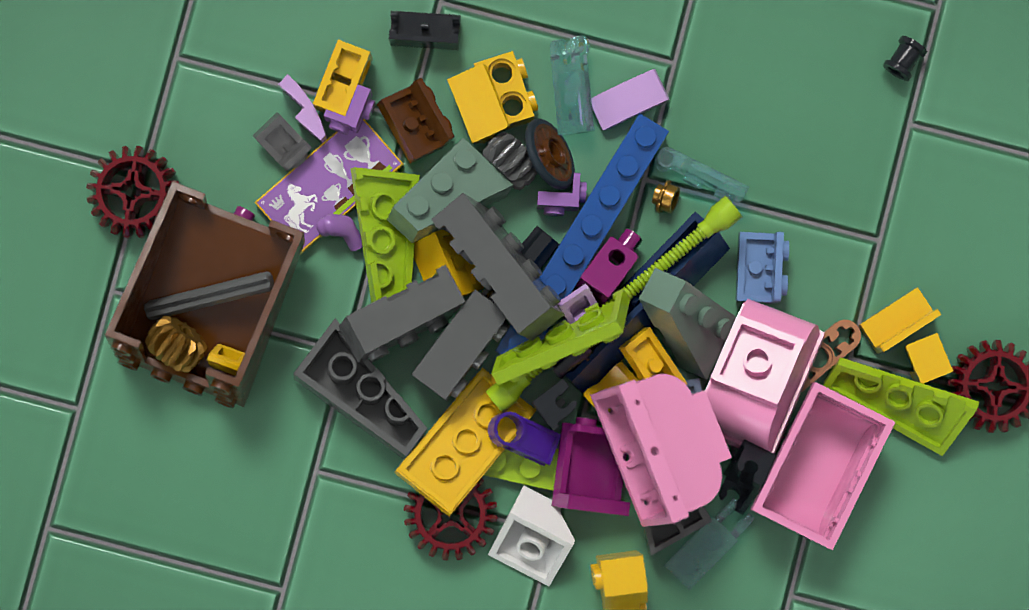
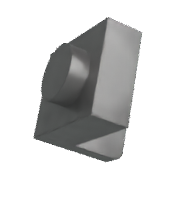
(282, 142)

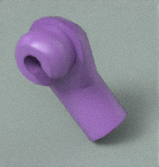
(340, 226)

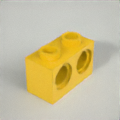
(344, 72)
(514, 88)

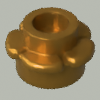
(666, 197)

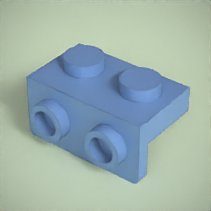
(761, 267)

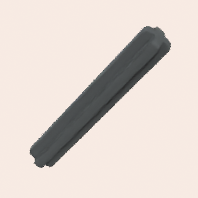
(209, 295)

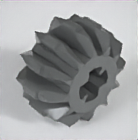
(510, 159)

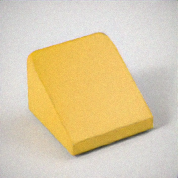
(225, 359)

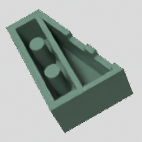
(456, 173)
(688, 320)

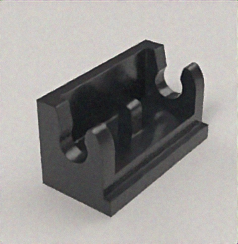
(424, 30)
(549, 408)
(746, 474)

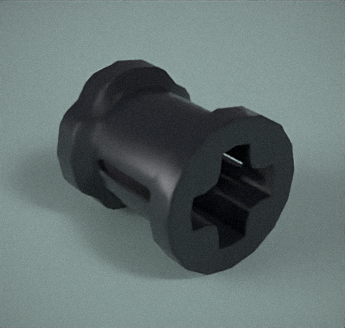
(905, 58)

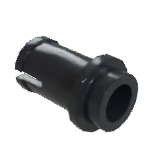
(569, 362)

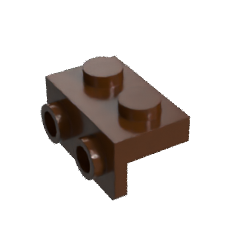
(416, 121)

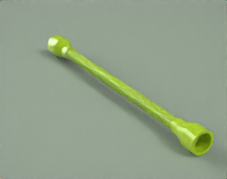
(719, 218)

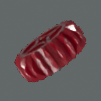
(133, 177)
(994, 371)
(472, 533)

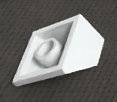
(533, 537)

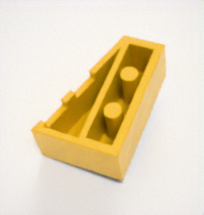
(621, 580)

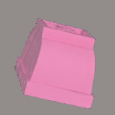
(762, 374)
(669, 444)
(822, 465)

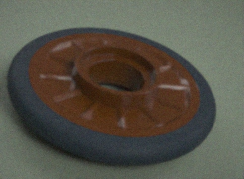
(549, 154)

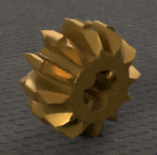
(175, 344)

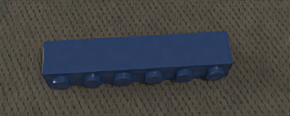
(688, 268)

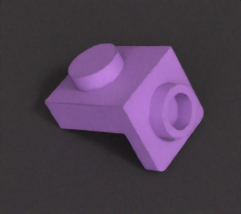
(359, 109)
(557, 202)

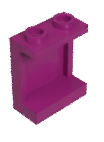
(588, 471)

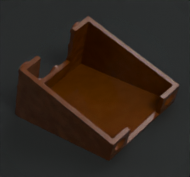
(197, 248)

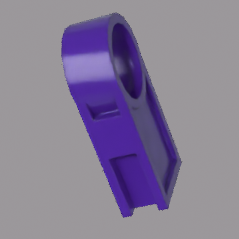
(531, 439)

